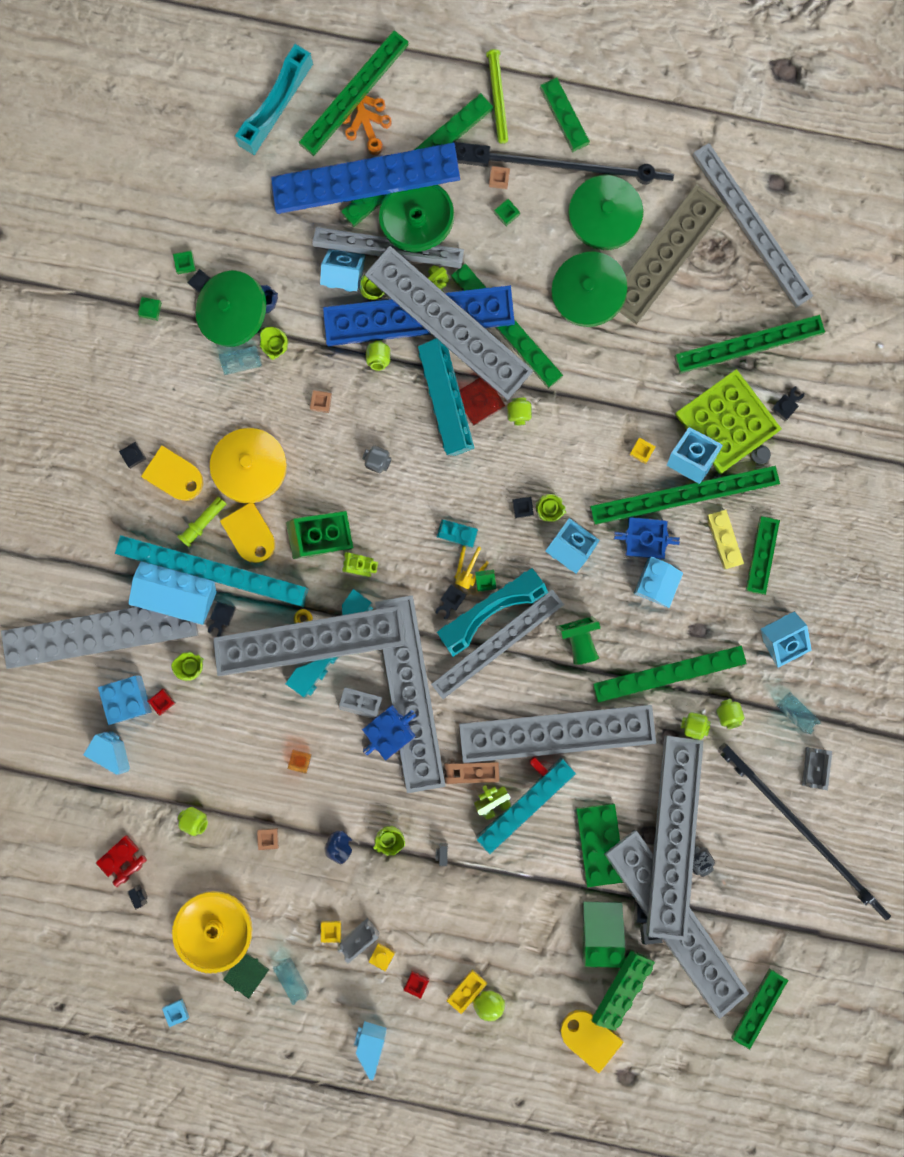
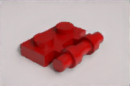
(117, 856)

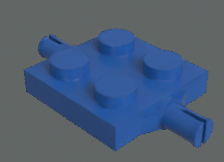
(646, 538)
(389, 732)

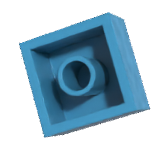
(124, 699)

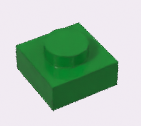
(507, 212)
(184, 262)
(149, 308)
(485, 580)

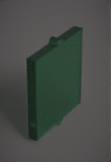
(246, 975)

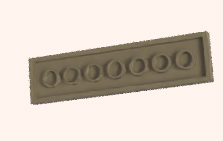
(669, 251)

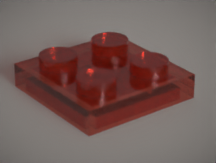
(480, 401)

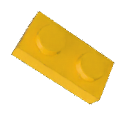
(466, 991)

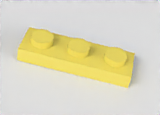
(725, 539)

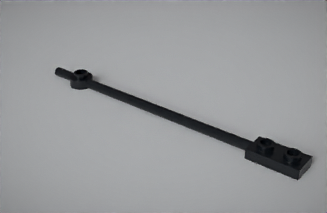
(480, 155)
(742, 769)

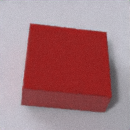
(161, 702)
(538, 766)
(416, 984)

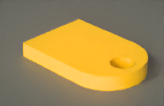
(173, 474)
(249, 532)
(588, 1041)

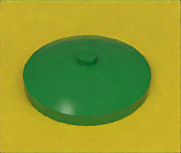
(605, 212)
(417, 218)
(589, 289)
(230, 308)

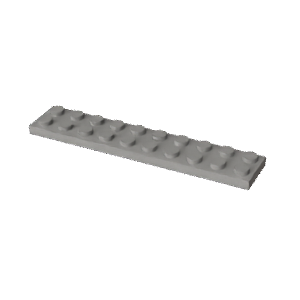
(449, 323)
(91, 635)
(310, 641)
(411, 692)
(557, 733)
(675, 838)
(698, 954)

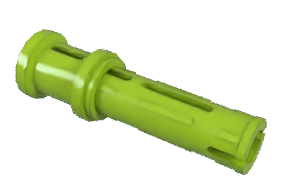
(195, 529)

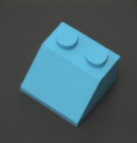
(342, 269)
(694, 455)
(572, 546)
(658, 582)
(786, 639)
(108, 752)
(369, 1046)

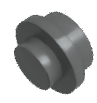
(761, 454)

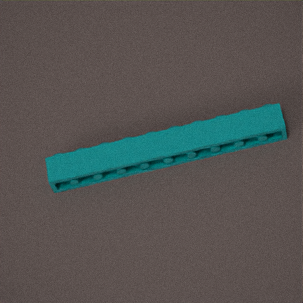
(212, 571)

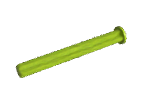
(497, 91)

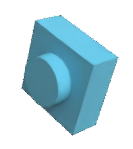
(175, 1012)

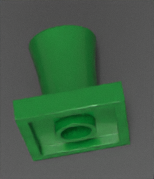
(580, 638)

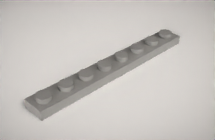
(378, 245)
(497, 644)

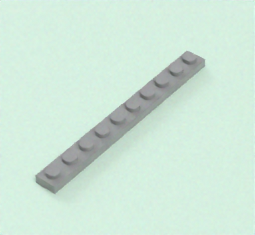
(752, 225)

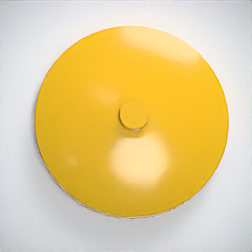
(248, 465)
(212, 932)

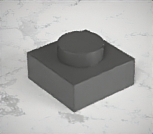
(441, 854)
(646, 939)

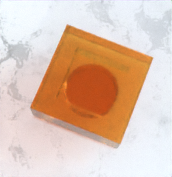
(299, 761)

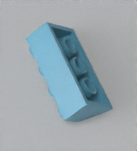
(172, 593)

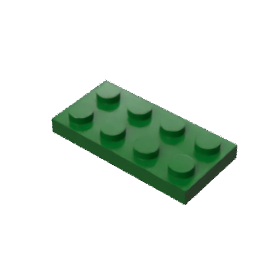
(597, 835)
(623, 991)

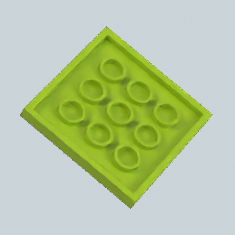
(731, 417)

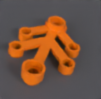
(364, 116)

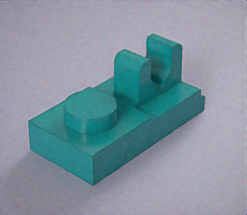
(457, 533)

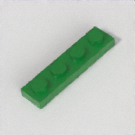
(564, 114)
(762, 555)
(759, 1009)

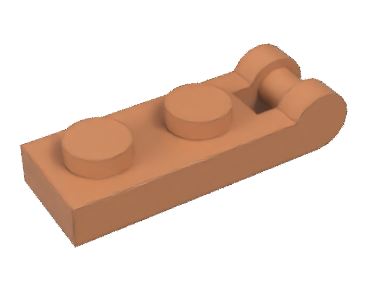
(472, 772)

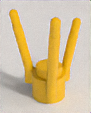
(465, 578)

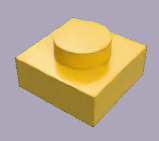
(642, 450)
(330, 931)
(381, 957)

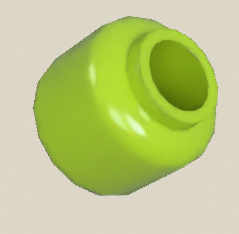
(378, 355)
(519, 411)
(730, 714)
(696, 725)
(192, 821)

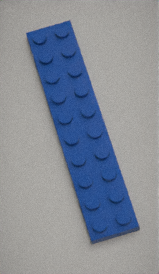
(365, 178)
(389, 321)

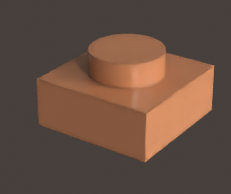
(499, 177)
(321, 401)
(268, 839)

